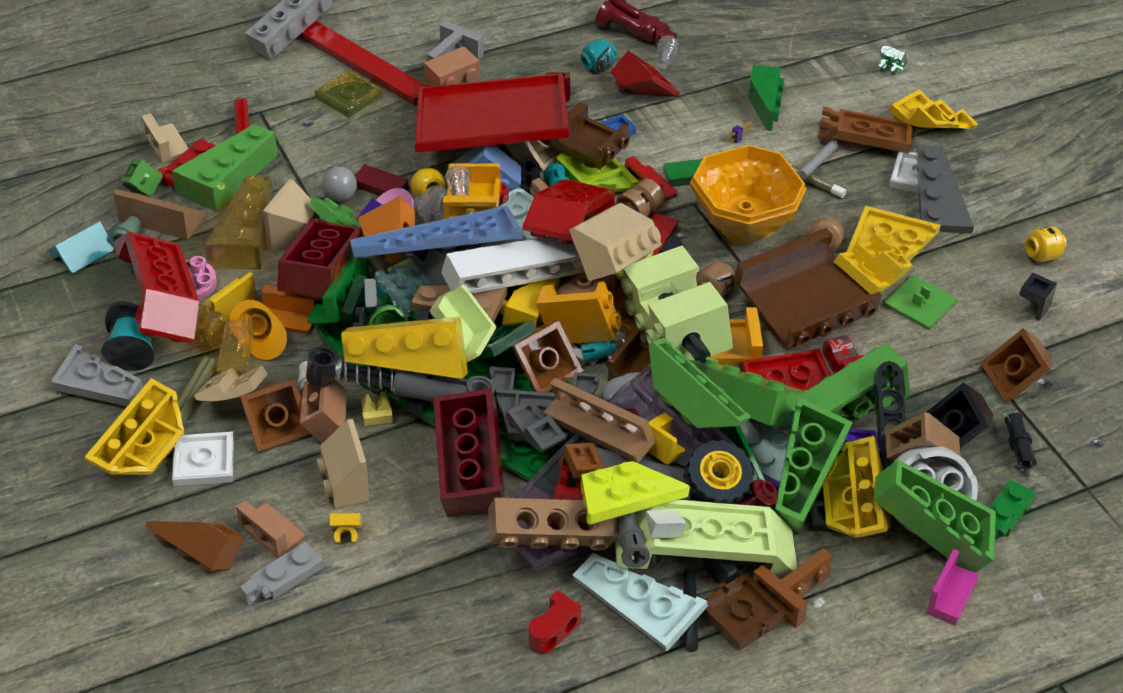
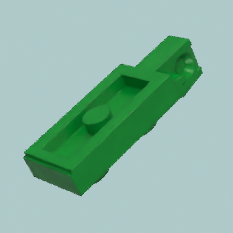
(1011, 506)

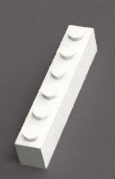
(511, 264)

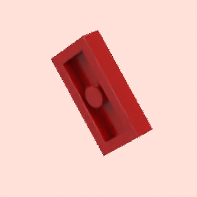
(642, 172)

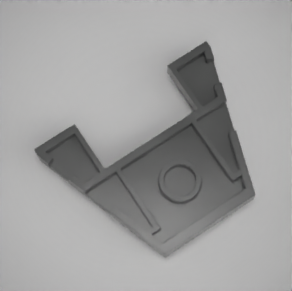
(508, 398)

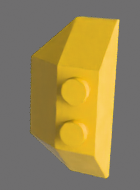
(140, 434)
(851, 491)

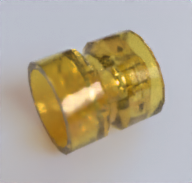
(210, 326)

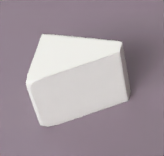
(665, 523)

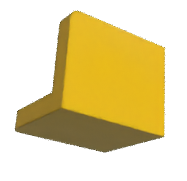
(665, 444)

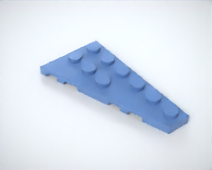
(448, 233)

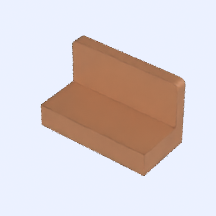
(269, 528)

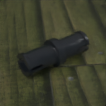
(1020, 441)

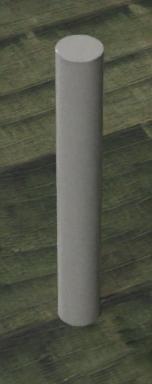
(818, 159)

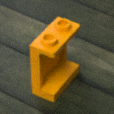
(483, 191)
(582, 315)
(745, 339)

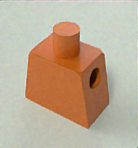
(388, 217)

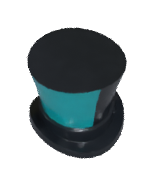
(125, 344)

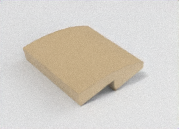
(230, 385)

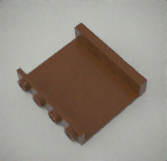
(803, 290)

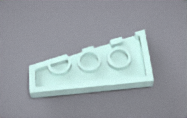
(648, 605)

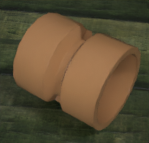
(643, 197)

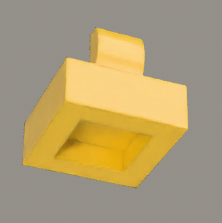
(345, 522)

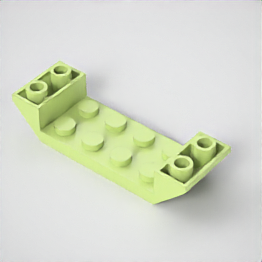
(723, 533)

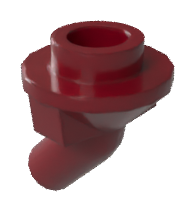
(763, 494)

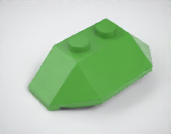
(690, 390)

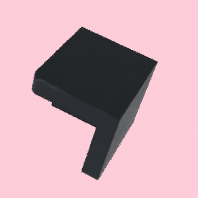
(1040, 291)

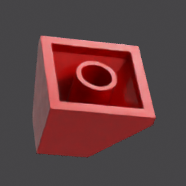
(641, 77)

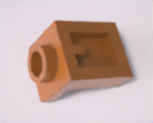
(581, 458)

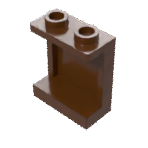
(591, 140)
(630, 357)

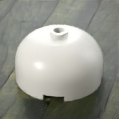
(948, 469)

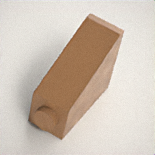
(920, 432)

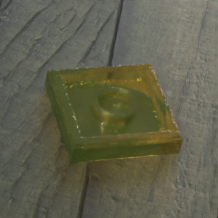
(348, 93)

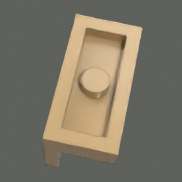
(163, 139)

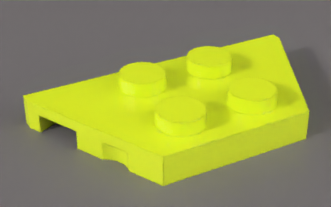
(626, 490)

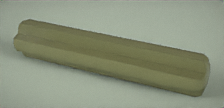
(197, 380)

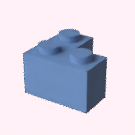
(489, 154)

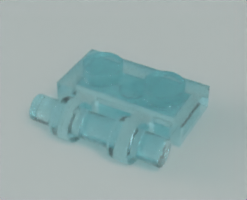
(406, 277)

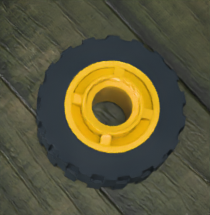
(720, 458)

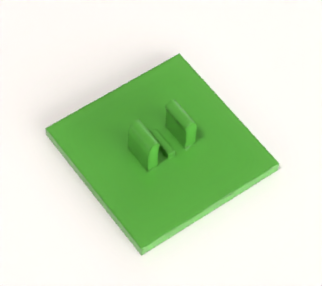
(920, 302)

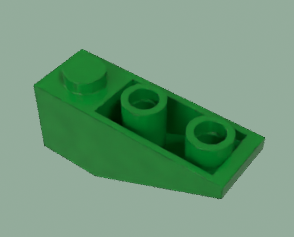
(766, 93)

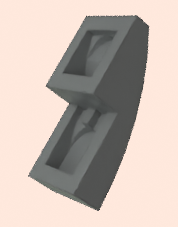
(534, 427)

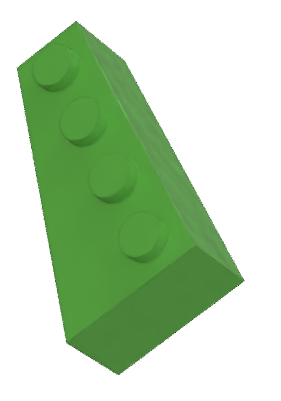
(218, 173)
(809, 456)

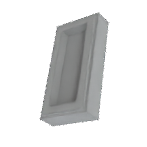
(370, 295)

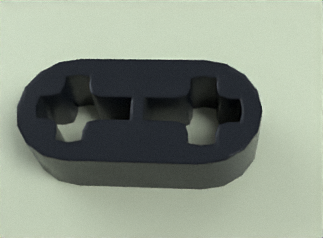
(527, 178)

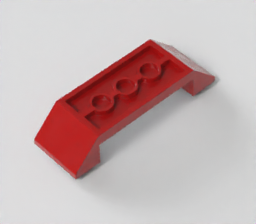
(564, 207)
(166, 286)

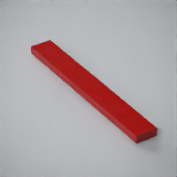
(363, 61)

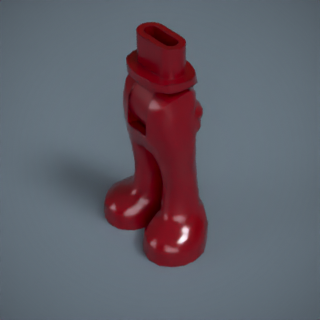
(637, 22)

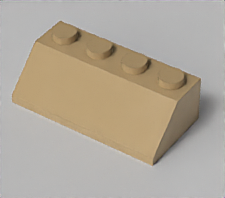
(614, 240)

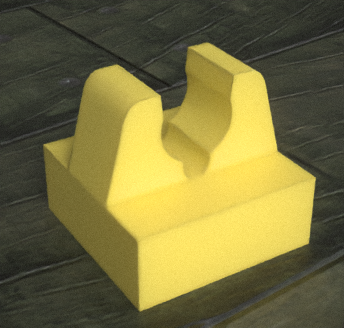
(376, 409)

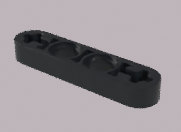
(883, 416)

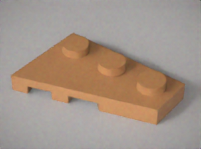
(489, 300)

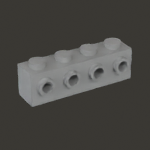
(283, 25)

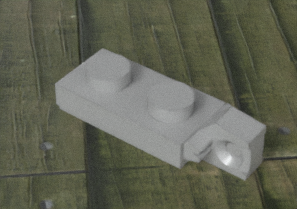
(282, 574)

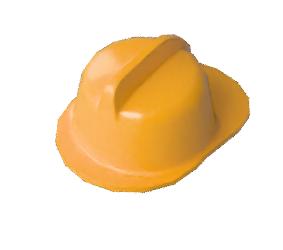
(269, 333)

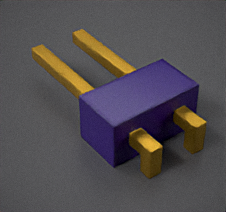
(737, 132)

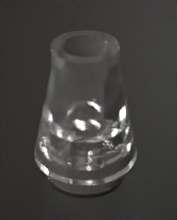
(666, 52)
(458, 180)

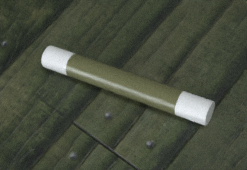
(823, 184)

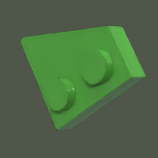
(333, 213)

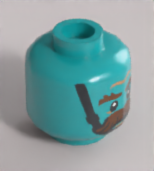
(598, 55)

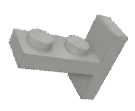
(455, 37)

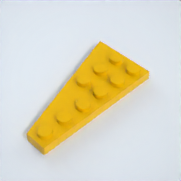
(904, 232)

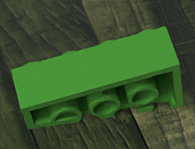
(852, 388)
(761, 398)
(938, 514)

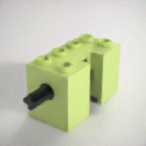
(671, 305)

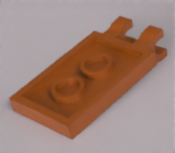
(865, 129)

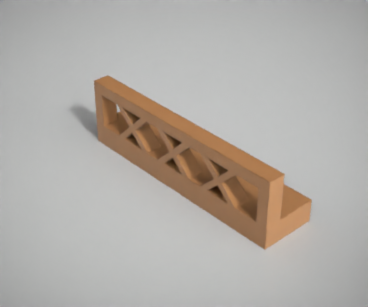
(600, 421)

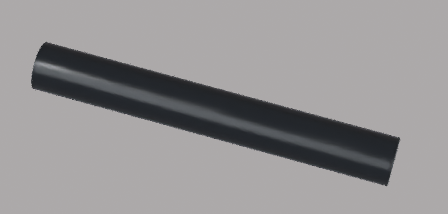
(691, 633)

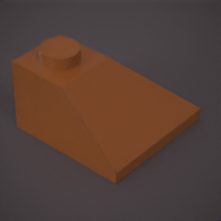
(547, 356)
(1017, 364)
(274, 414)

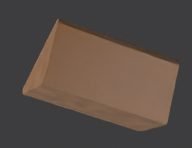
(158, 214)

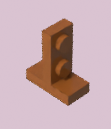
(793, 587)

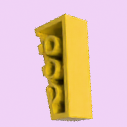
(413, 346)

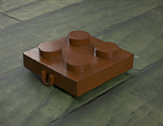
(743, 611)

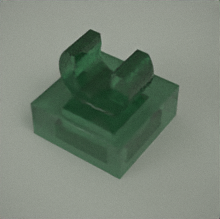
(892, 57)

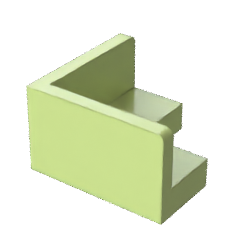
(476, 324)

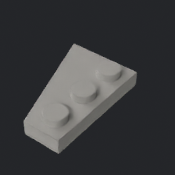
(94, 379)

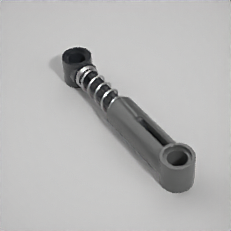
(325, 368)

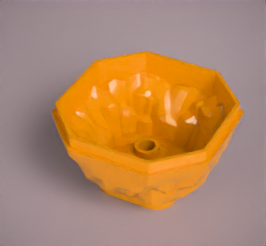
(747, 192)

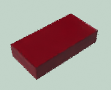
(378, 181)

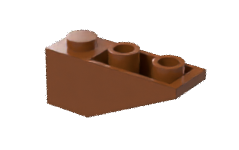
(208, 542)

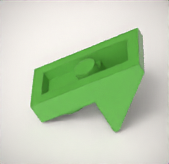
(141, 176)

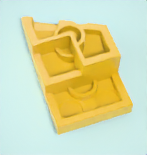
(922, 112)
(874, 263)

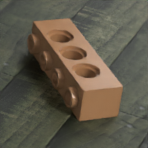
(536, 512)

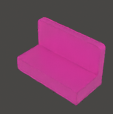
(951, 591)

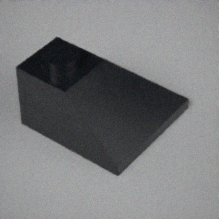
(963, 413)

